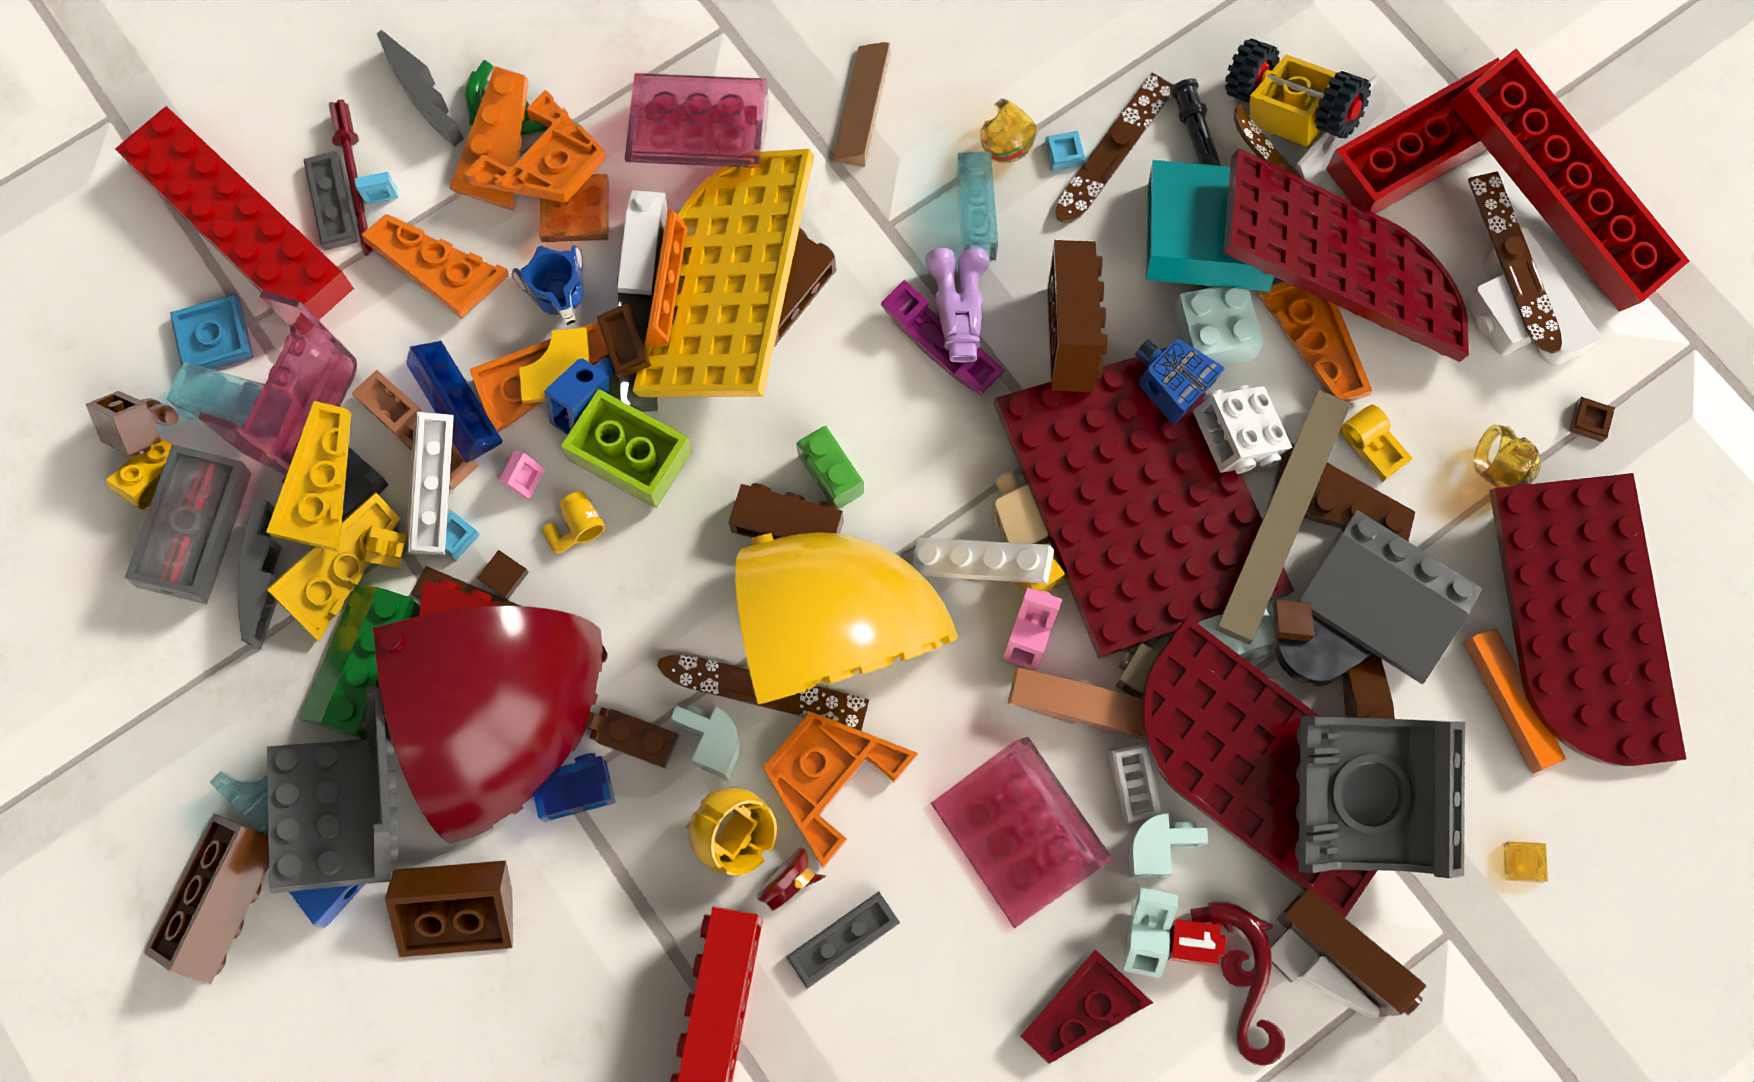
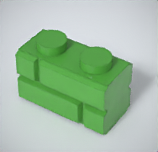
(830, 467)

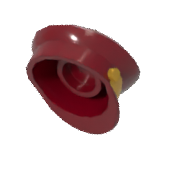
(788, 880)

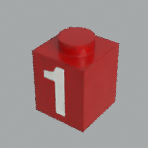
(1196, 942)

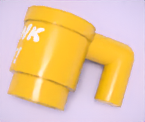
(581, 520)

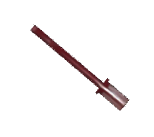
(346, 138)

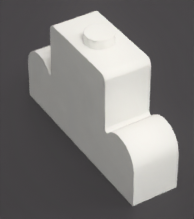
(1501, 321)

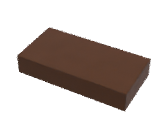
(623, 341)

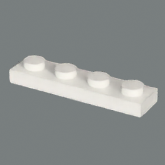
(983, 560)

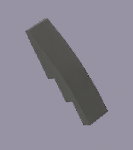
(418, 85)
(256, 574)

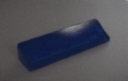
(452, 395)

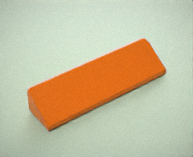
(666, 281)
(1506, 688)

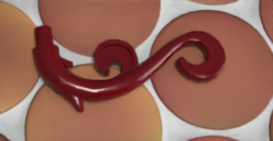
(1258, 978)

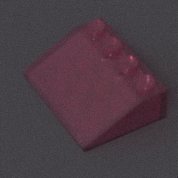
(697, 120)
(1021, 831)

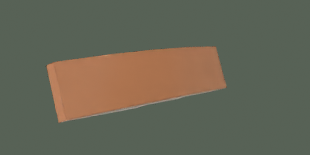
(398, 414)
(1076, 702)

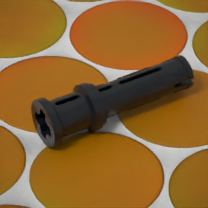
(1193, 115)

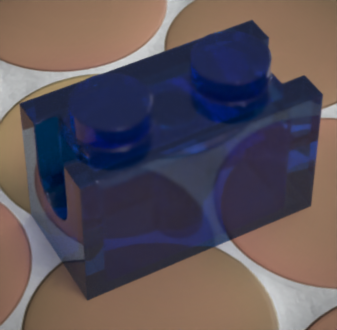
(575, 788)

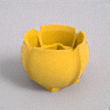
(743, 838)

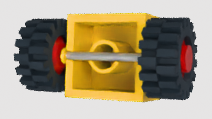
(1295, 95)

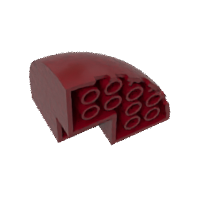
(485, 706)

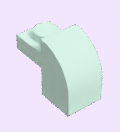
(719, 741)
(1152, 843)
(1149, 932)

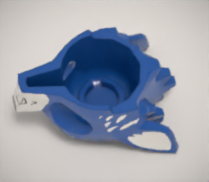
(553, 281)

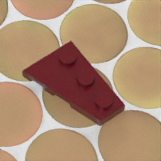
(1083, 1008)

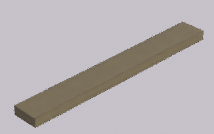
(1283, 518)

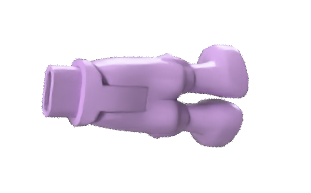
(959, 312)

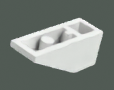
(642, 242)

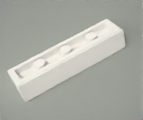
(1316, 159)
(429, 484)

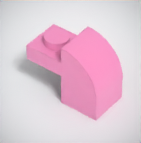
(1032, 628)

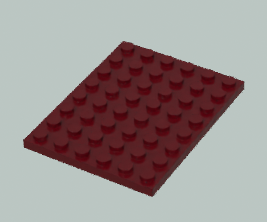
(1132, 506)

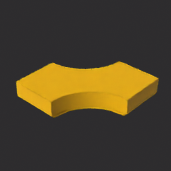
(563, 351)

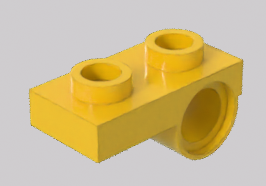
(1373, 442)
(140, 475)

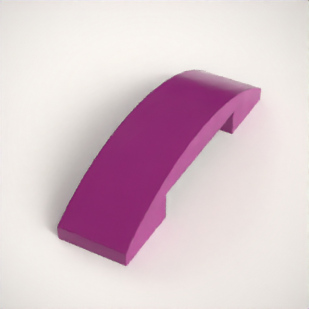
(924, 328)

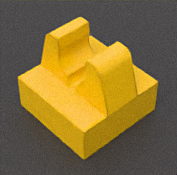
(384, 547)

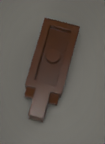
(632, 736)

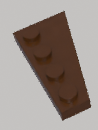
(1341, 495)

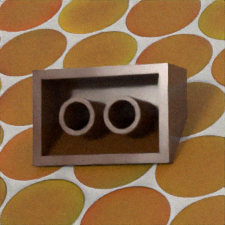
(451, 908)

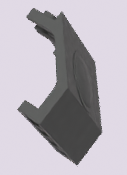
(1381, 795)

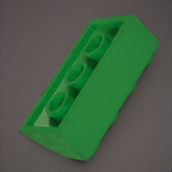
(350, 666)

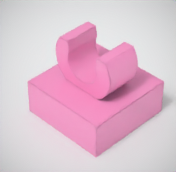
(521, 474)

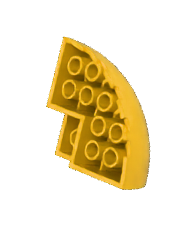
(830, 606)

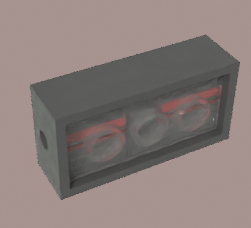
(188, 524)

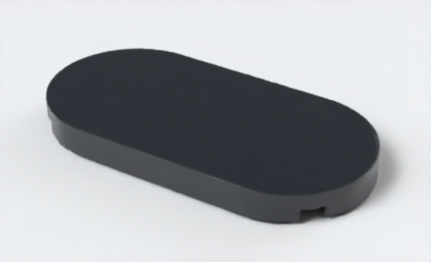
(1321, 659)

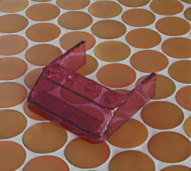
(307, 370)

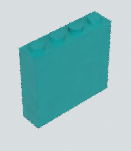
(1189, 227)

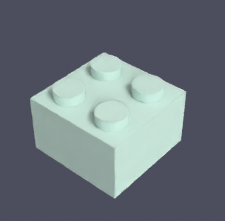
(1219, 324)

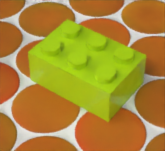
(627, 448)

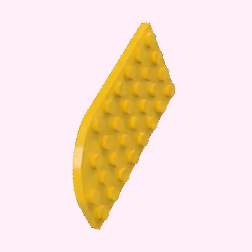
(731, 280)

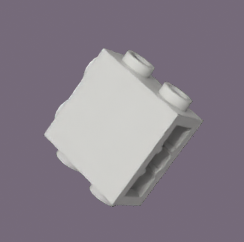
(1242, 429)

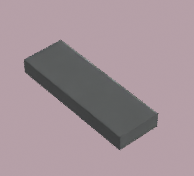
(330, 200)
(843, 940)

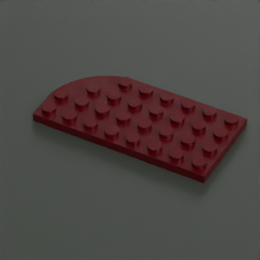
(1342, 255)
(1588, 618)
(1233, 752)

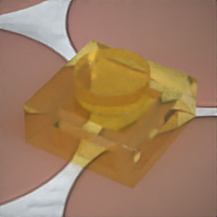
(1525, 862)

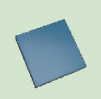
(212, 333)

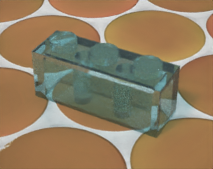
(977, 202)
(212, 393)

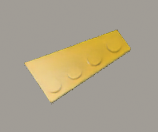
(314, 487)
(322, 579)

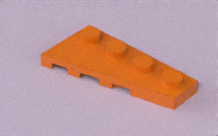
(495, 134)

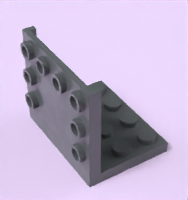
(333, 809)

